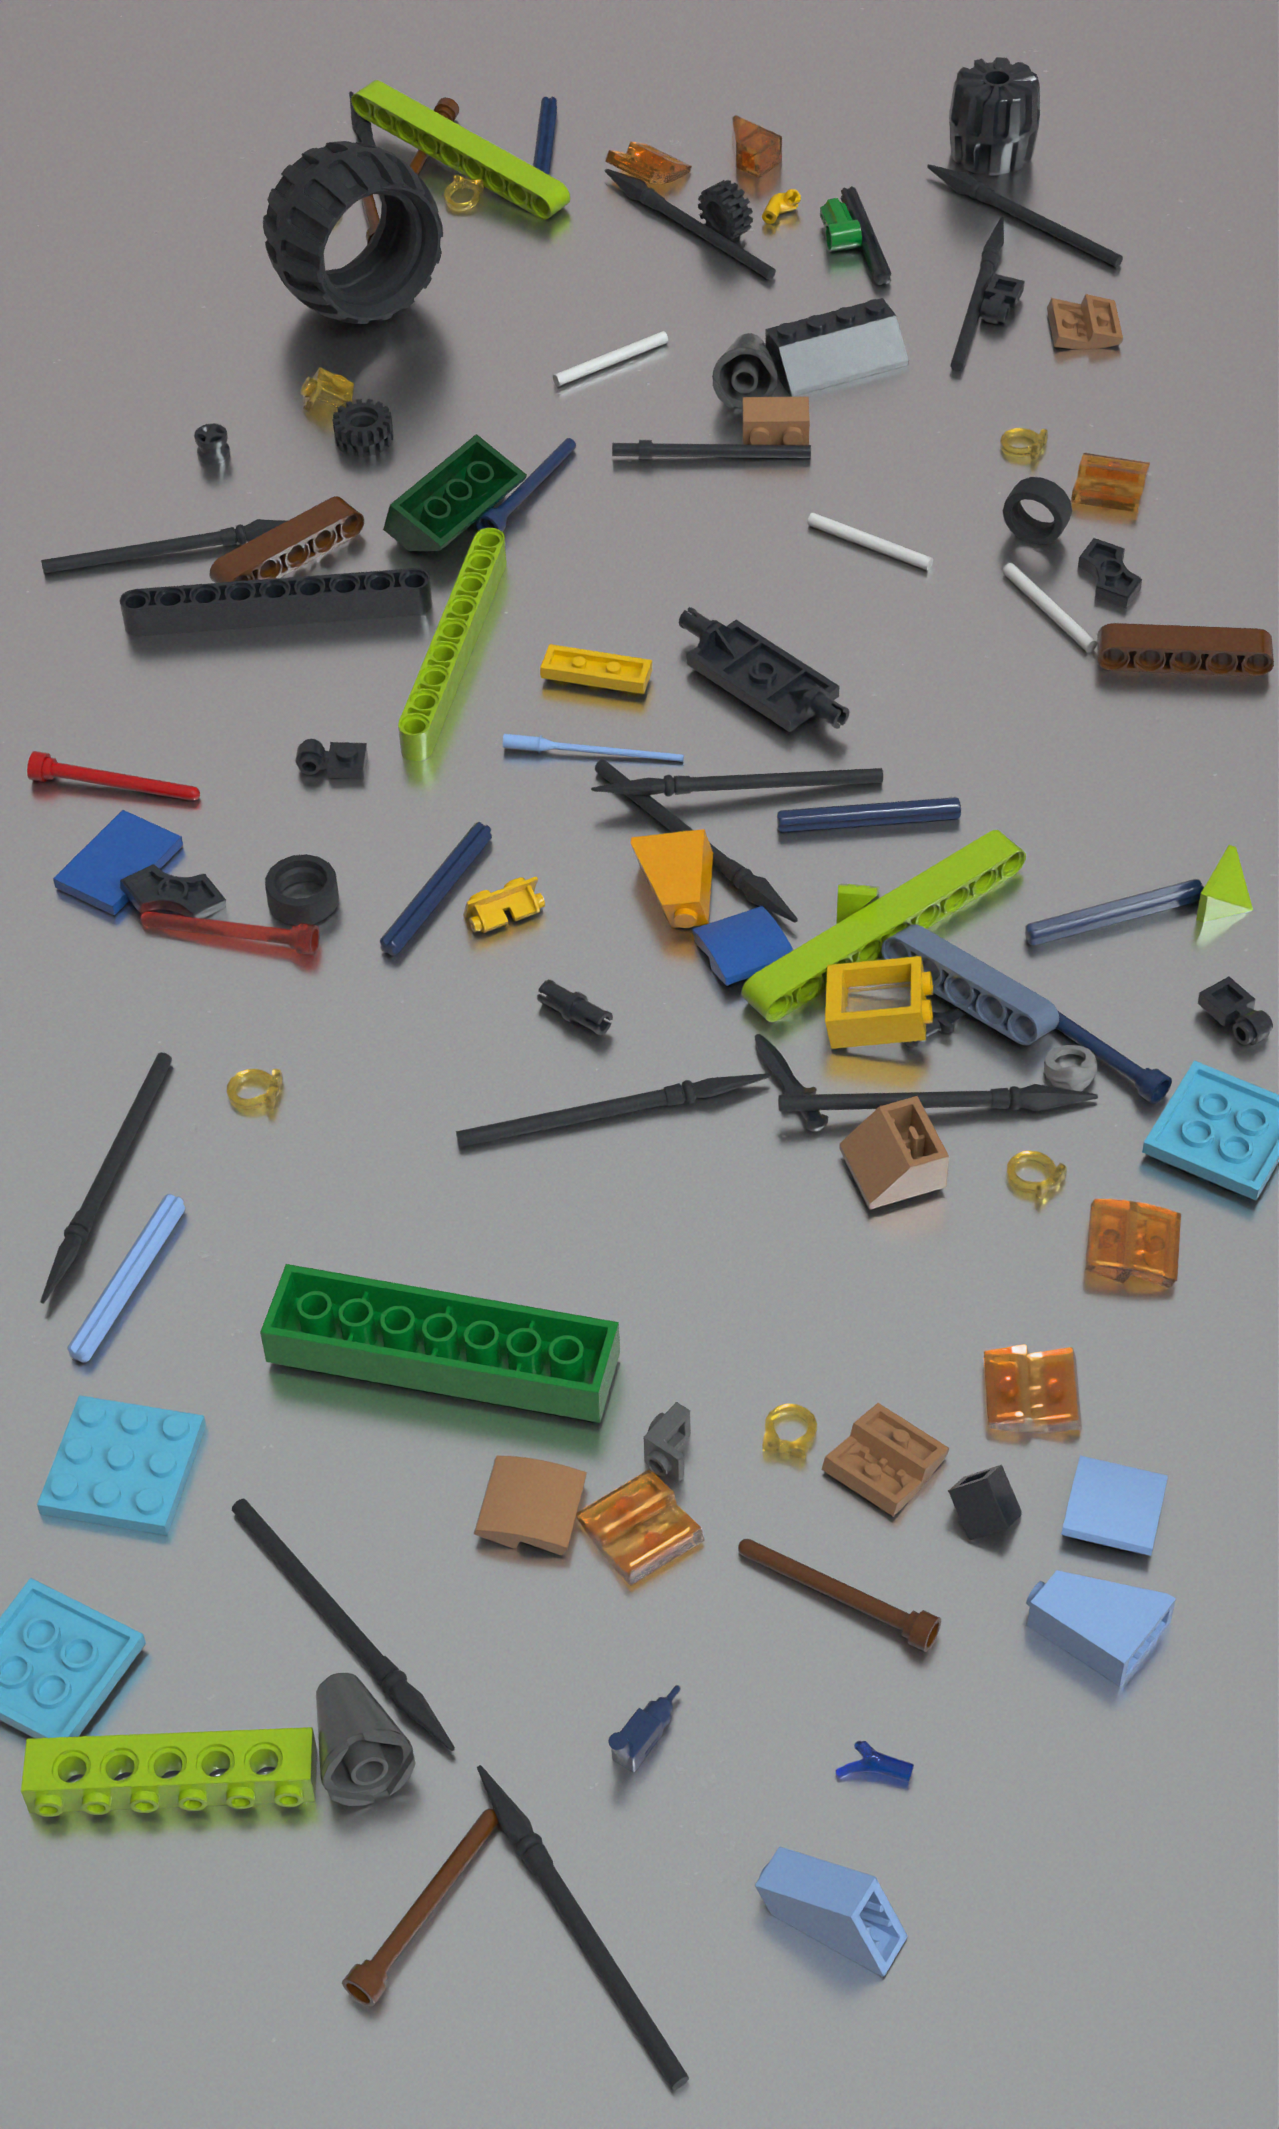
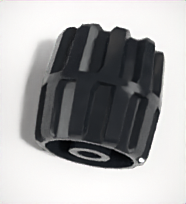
(994, 116)

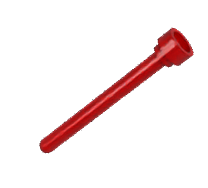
(43, 767)

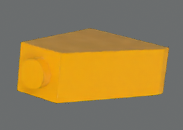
(678, 873)

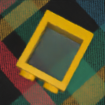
(877, 1002)

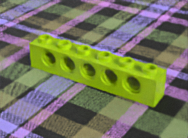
(150, 1756)

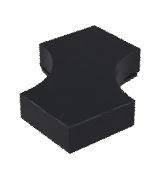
(1113, 579)
(186, 895)

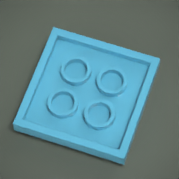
(1219, 1130)
(122, 1465)
(59, 1661)

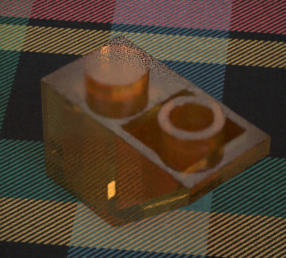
(755, 147)

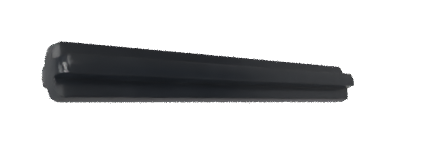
(870, 245)

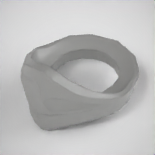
(1070, 1077)

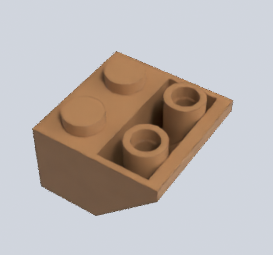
(896, 1154)

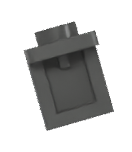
(663, 1439)

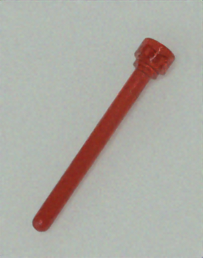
(302, 938)

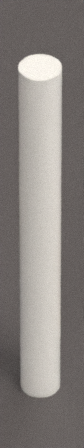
(610, 358)
(870, 541)
(1046, 604)

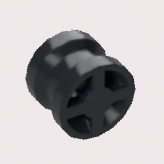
(212, 444)

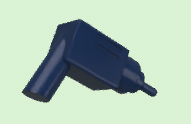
(642, 1732)

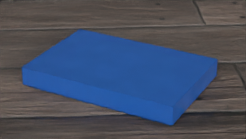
(113, 854)

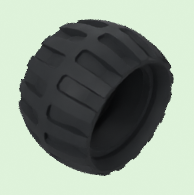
(392, 264)

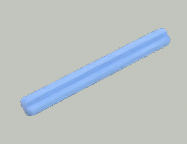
(126, 1278)

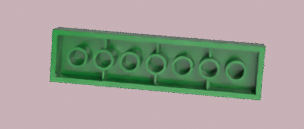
(442, 1342)

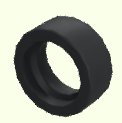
(1049, 495)
(300, 869)

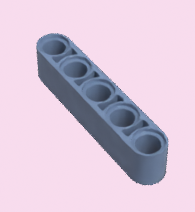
(976, 986)

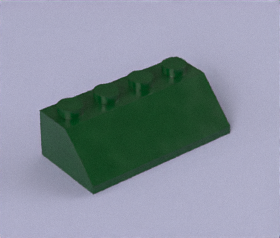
(451, 497)

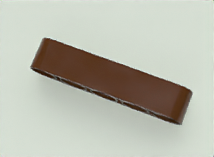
(290, 543)
(1185, 649)

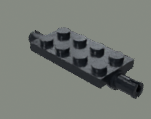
(761, 673)

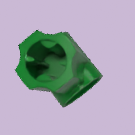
(840, 229)

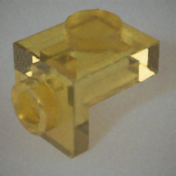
(327, 388)

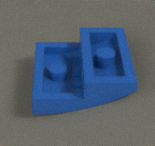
(742, 944)

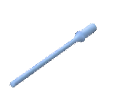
(540, 744)

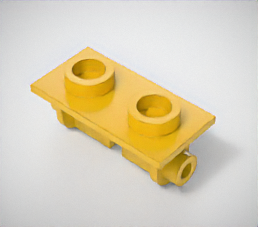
(490, 907)

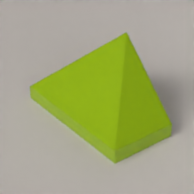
(1225, 890)
(853, 898)

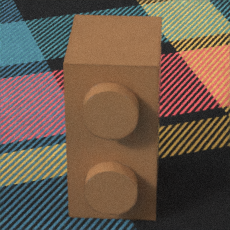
(776, 420)

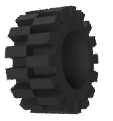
(725, 209)
(363, 427)

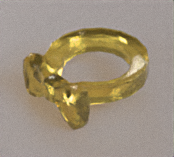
(460, 182)
(1031, 451)
(268, 1099)
(1040, 1189)
(797, 1448)

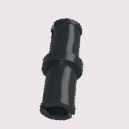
(575, 1007)

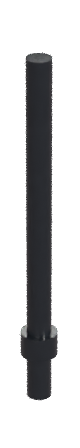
(646, 450)

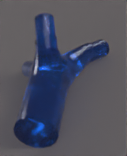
(877, 1763)

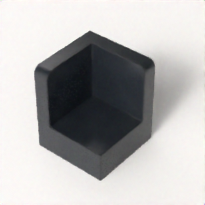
(985, 1502)

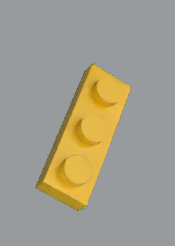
(596, 669)

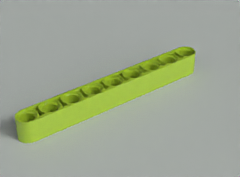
(461, 149)
(452, 645)
(860, 937)

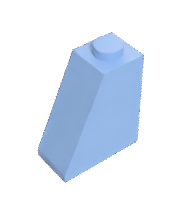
(1099, 1620)
(833, 1907)

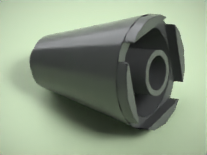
(744, 371)
(358, 1743)

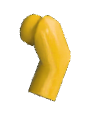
(780, 204)

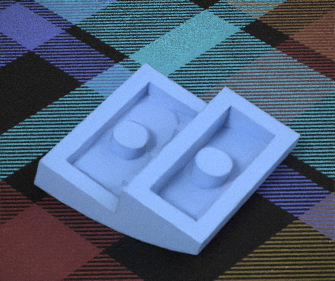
(1114, 1505)

